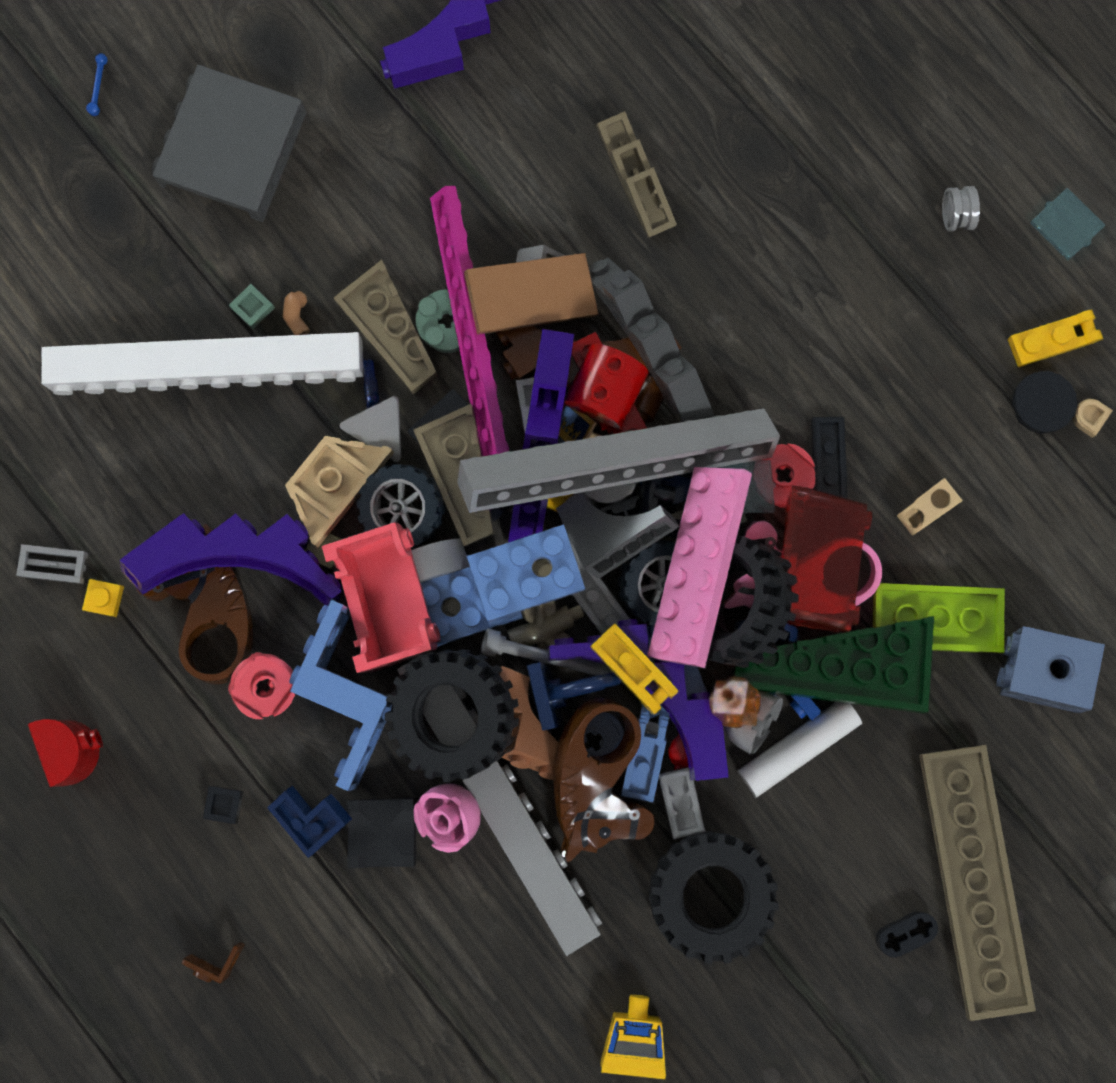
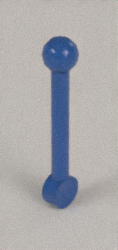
(92, 107)

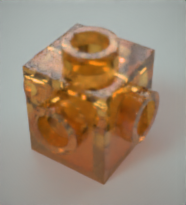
(735, 702)

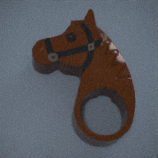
(214, 600)
(583, 785)

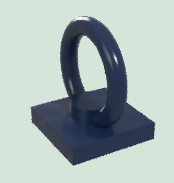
(552, 694)

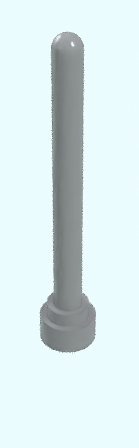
(495, 643)

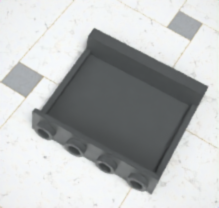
(230, 141)

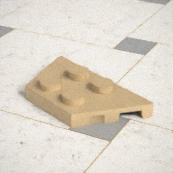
(332, 481)

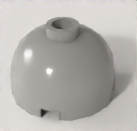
(750, 737)

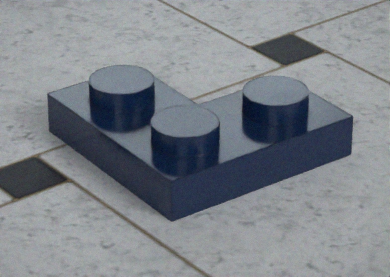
(306, 826)

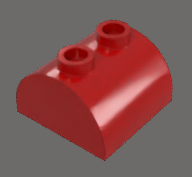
(606, 385)
(66, 750)

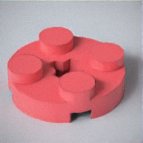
(801, 469)
(256, 669)

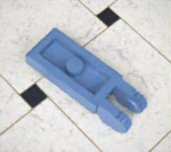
(644, 769)

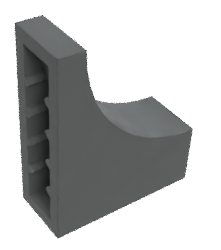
(607, 539)

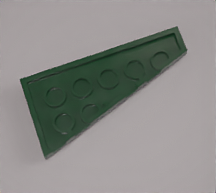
(860, 667)

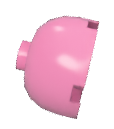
(447, 816)

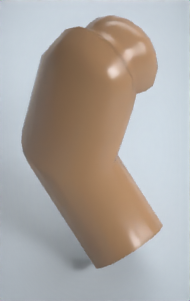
(291, 312)

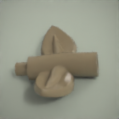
(545, 625)

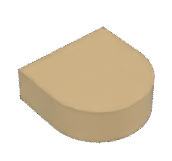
(1091, 416)

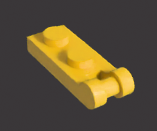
(1054, 338)
(633, 668)

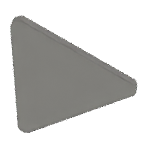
(377, 426)

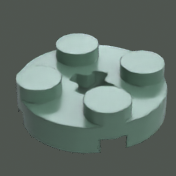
(429, 330)

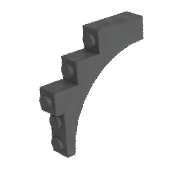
(653, 340)

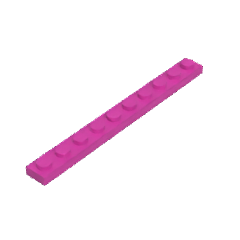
(472, 346)

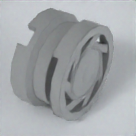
(961, 208)

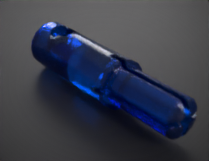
(370, 384)

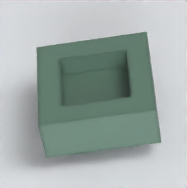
(251, 306)

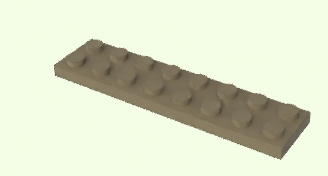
(977, 883)

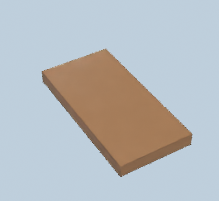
(530, 293)

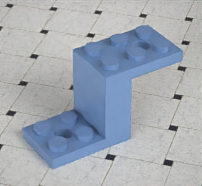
(503, 584)
(340, 694)

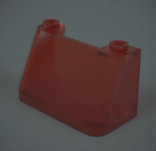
(825, 553)

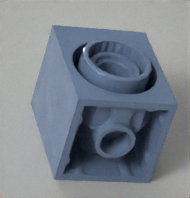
(1029, 674)

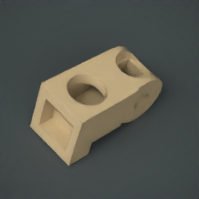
(929, 506)

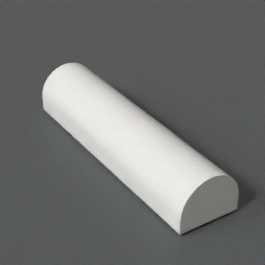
(799, 747)

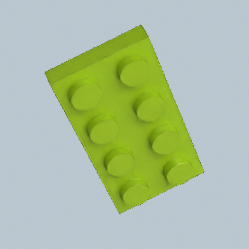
(963, 616)

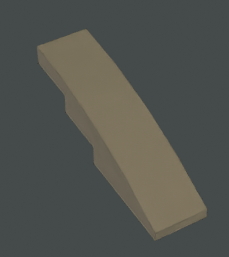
(636, 175)

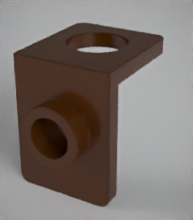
(209, 972)

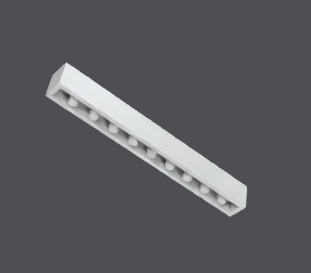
(202, 362)

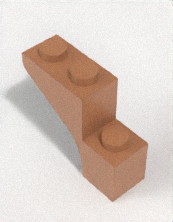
(531, 745)

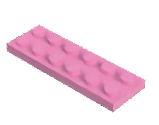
(699, 566)

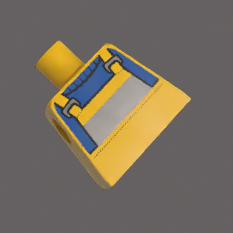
(635, 1042)

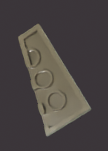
(383, 320)
(444, 445)

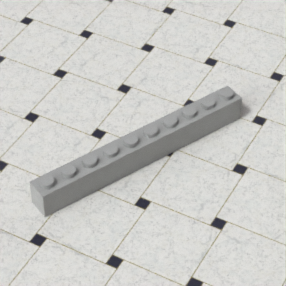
(615, 459)
(513, 825)

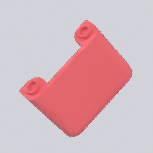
(383, 597)

